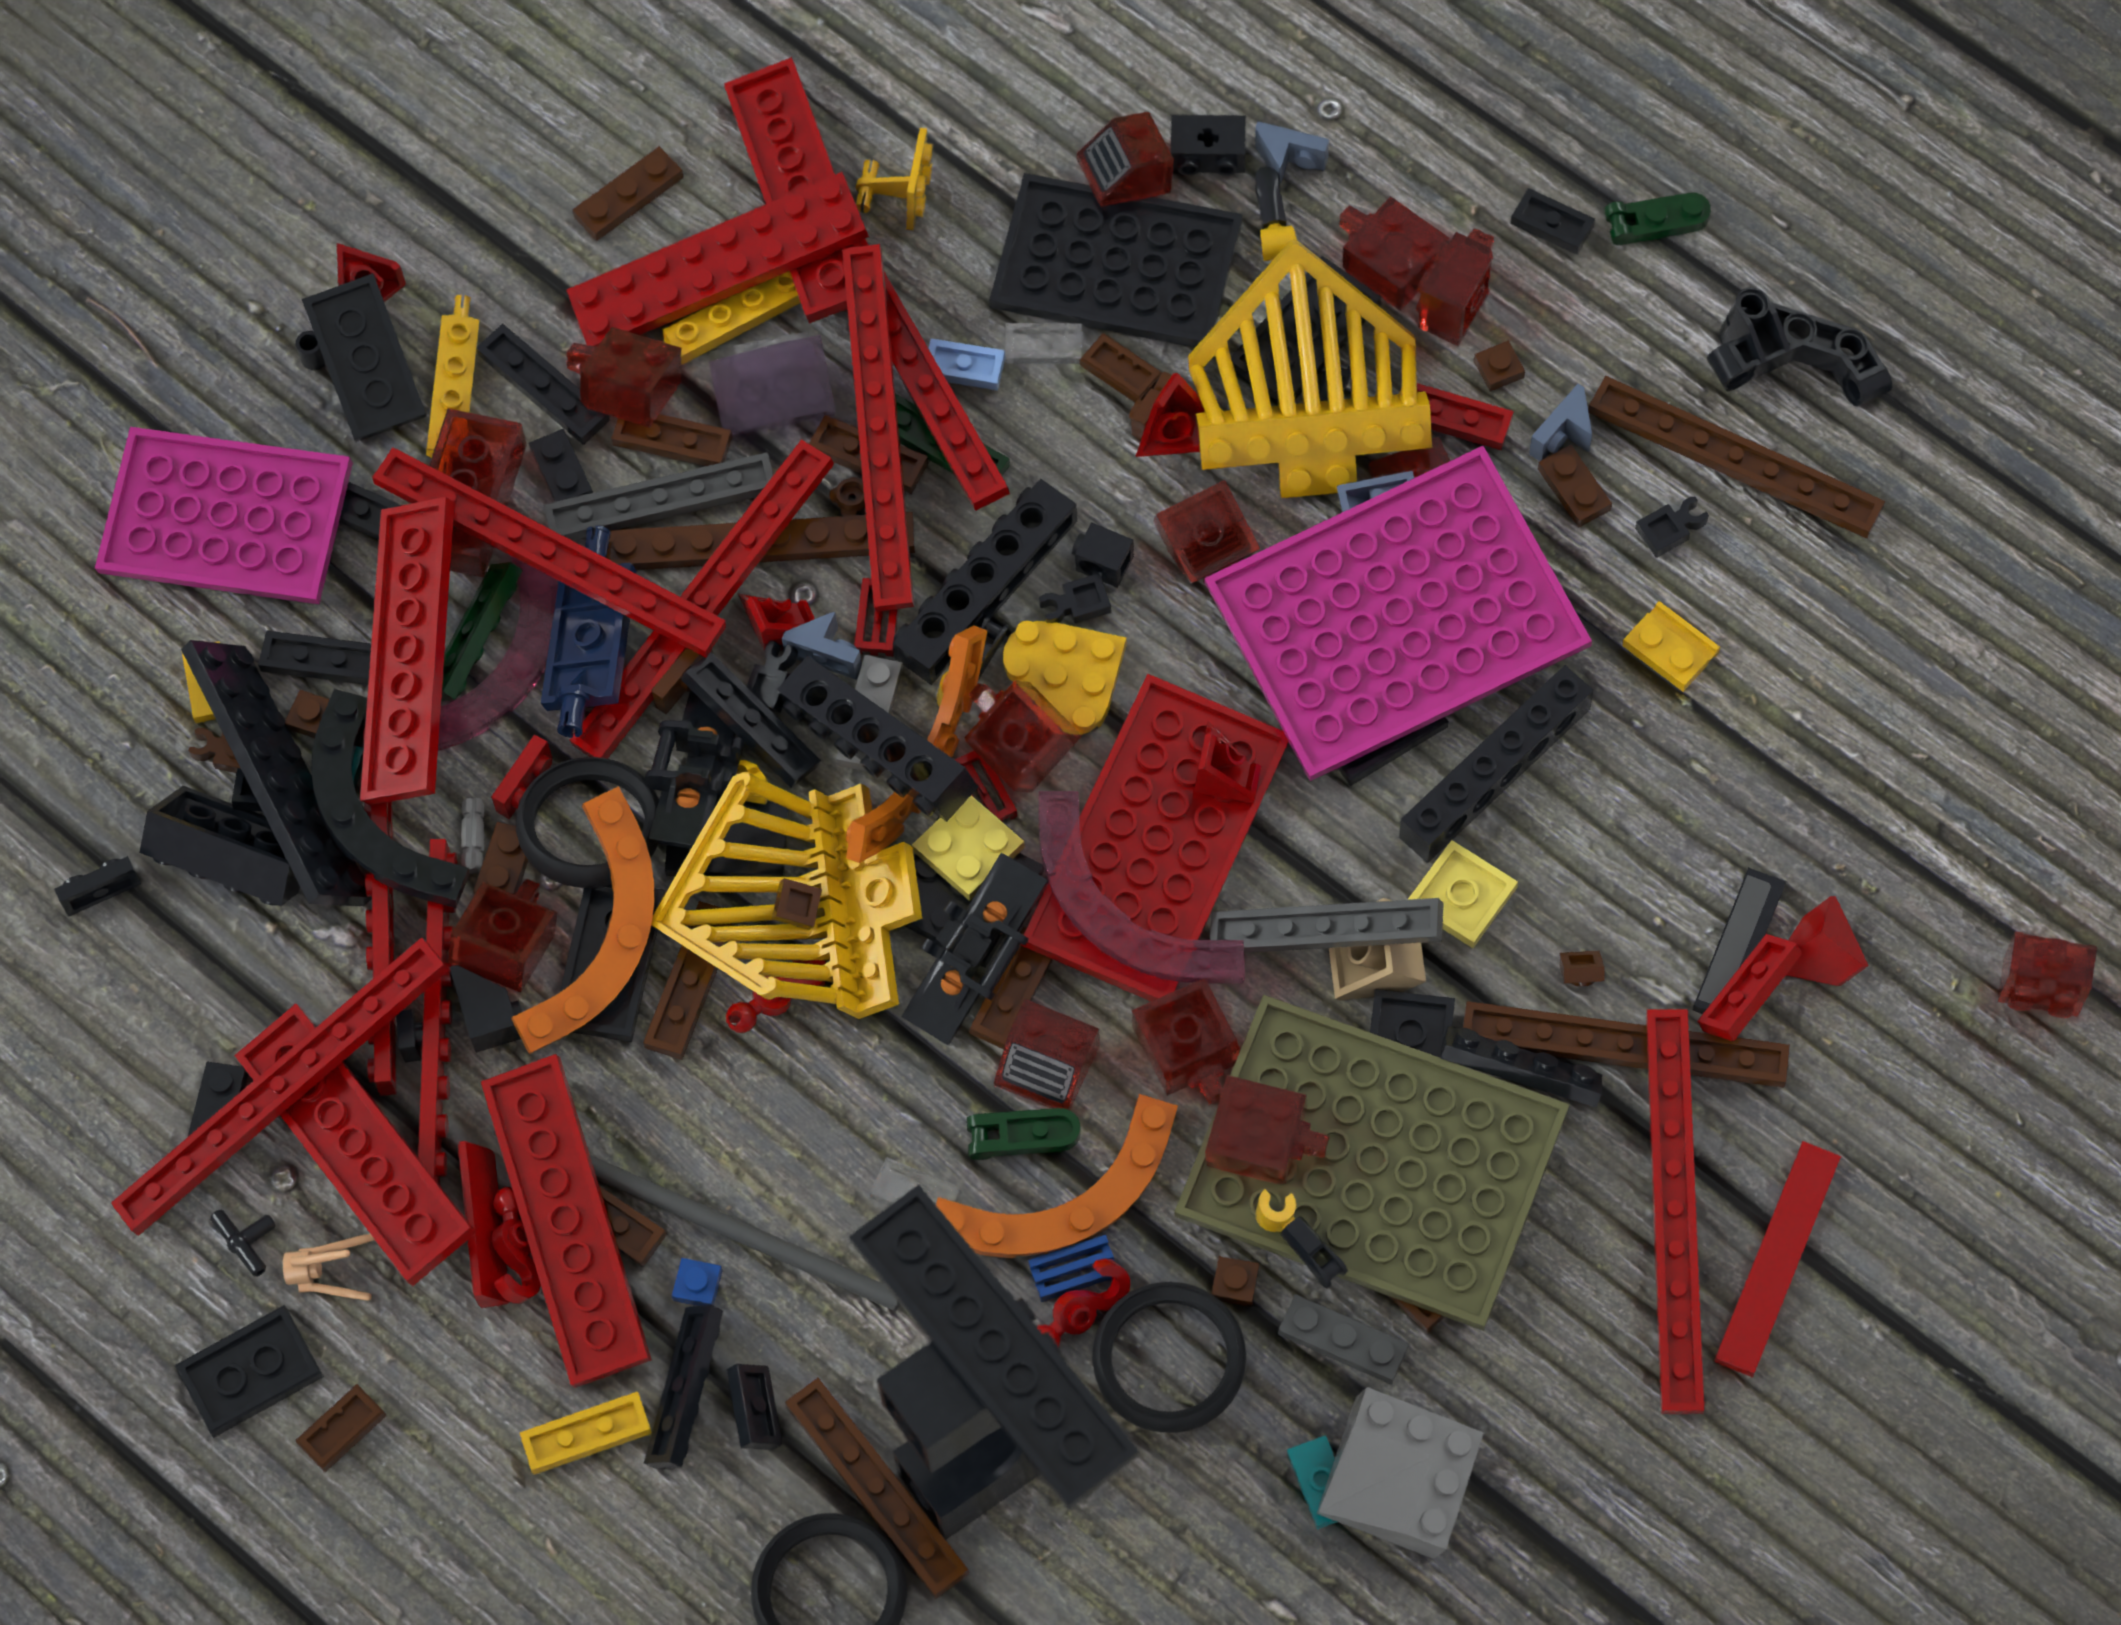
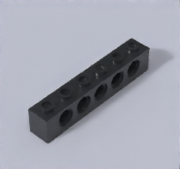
(1040, 504)
(877, 739)
(1495, 764)

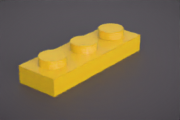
(585, 1433)

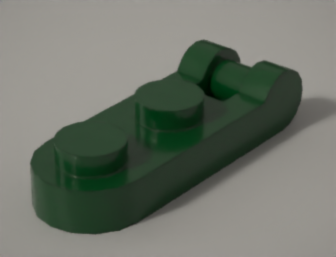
(1657, 217)
(1023, 1132)

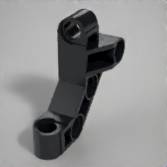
(1759, 341)

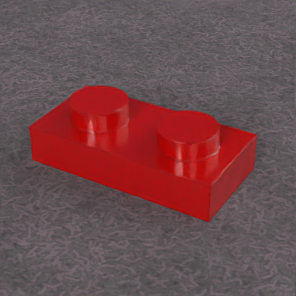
(529, 765)

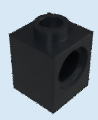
(1103, 553)

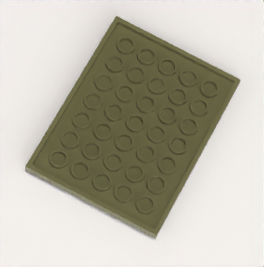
(1419, 1169)

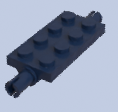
(584, 649)

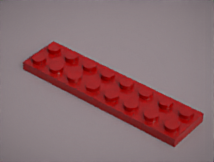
(785, 158)
(720, 261)
(407, 651)
(365, 1157)
(565, 1221)

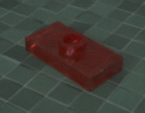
(1416, 460)

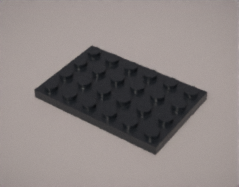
(1117, 267)

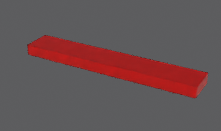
(1777, 1259)

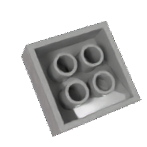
(1400, 1473)

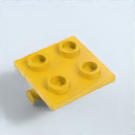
(906, 187)

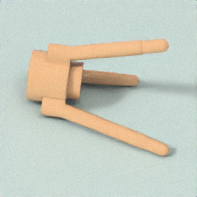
(305, 1265)

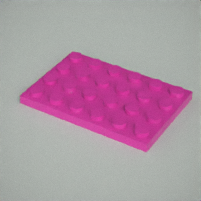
(224, 515)

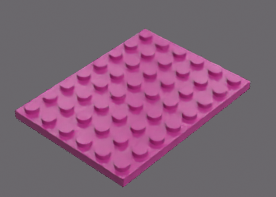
(1397, 613)

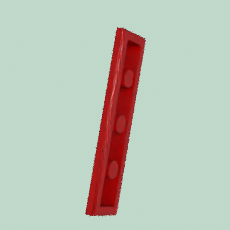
(479, 1189)

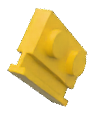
(1671, 646)

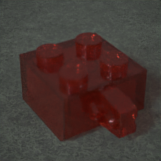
(1390, 250)
(1456, 286)
(626, 375)
(1019, 734)
(503, 934)
(2046, 975)
(1187, 1040)
(1261, 1131)

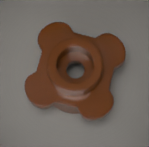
(844, 490)

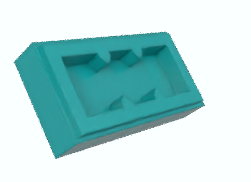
(1312, 1468)

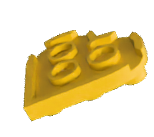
(1068, 666)

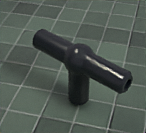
(240, 1242)

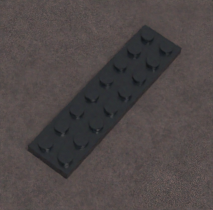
(274, 771)
(994, 1347)

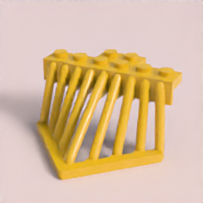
(1315, 438)
(854, 908)

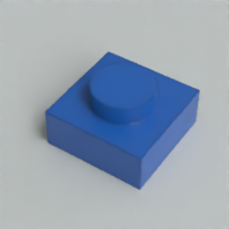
(696, 1282)

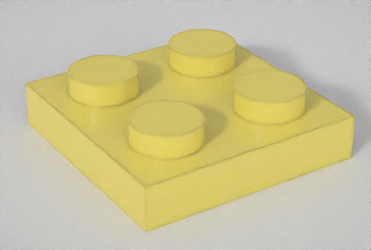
(967, 846)
(1470, 892)

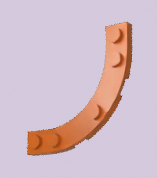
(885, 823)
(625, 936)
(1083, 1216)

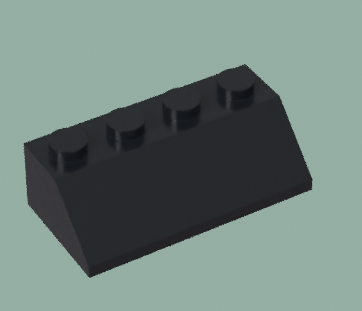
(219, 845)

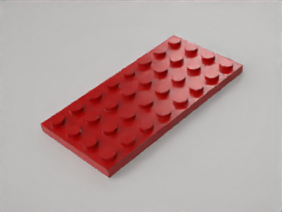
(1151, 837)

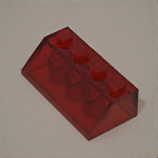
(486, 457)

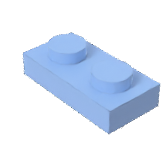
(968, 363)

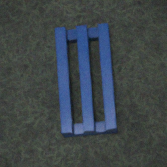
(1066, 1254)

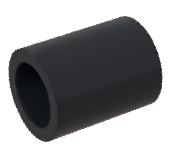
(309, 351)

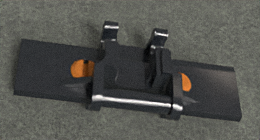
(697, 786)
(963, 943)

